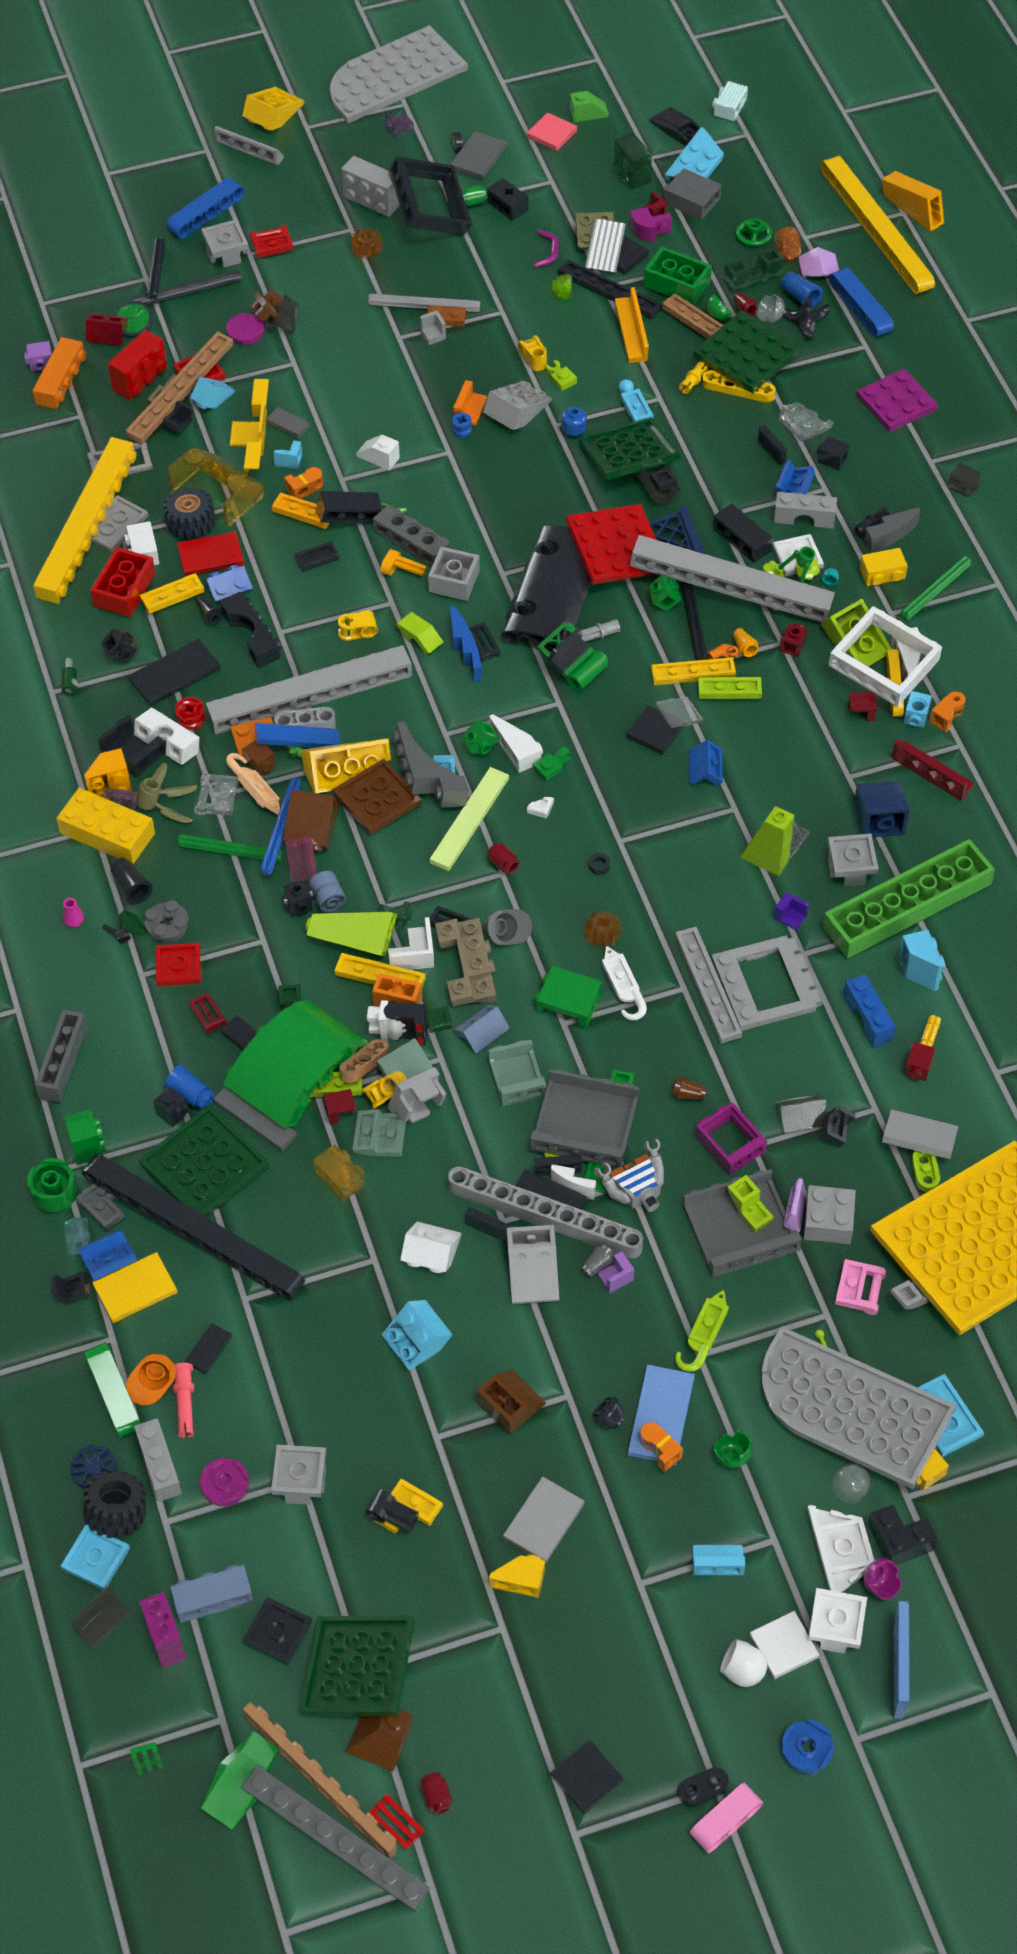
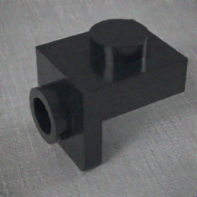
(179, 418)
(836, 1125)
(71, 1288)

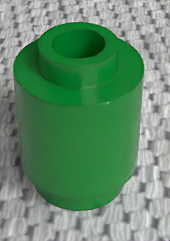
(474, 195)

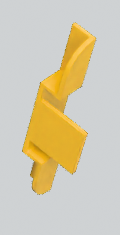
(253, 433)

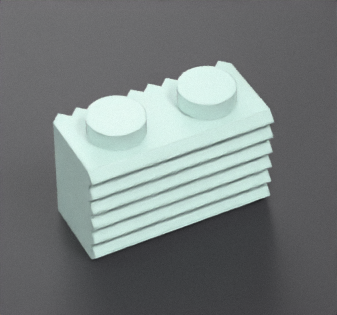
(730, 101)

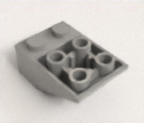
(515, 404)
(532, 1264)

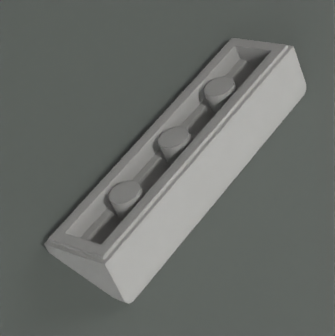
(248, 146)

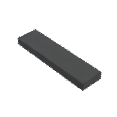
(254, 1119)

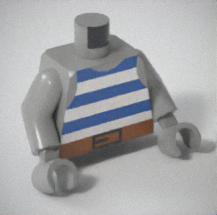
(637, 1180)

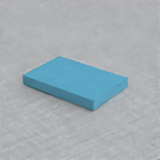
(962, 1426)

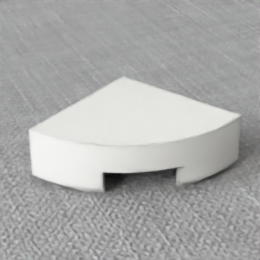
(541, 807)

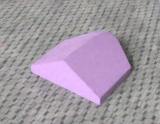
(817, 263)

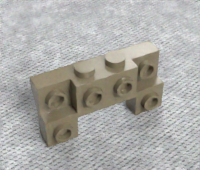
(477, 968)

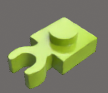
(562, 378)

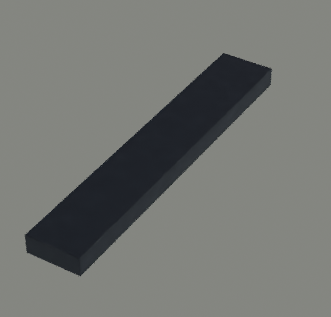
(607, 288)

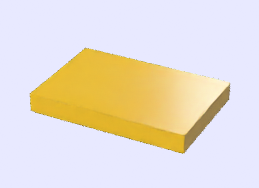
(134, 1287)

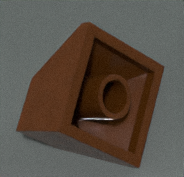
(381, 1739)

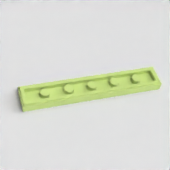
(469, 819)

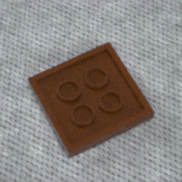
(376, 796)

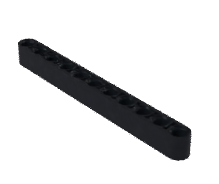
(193, 1227)

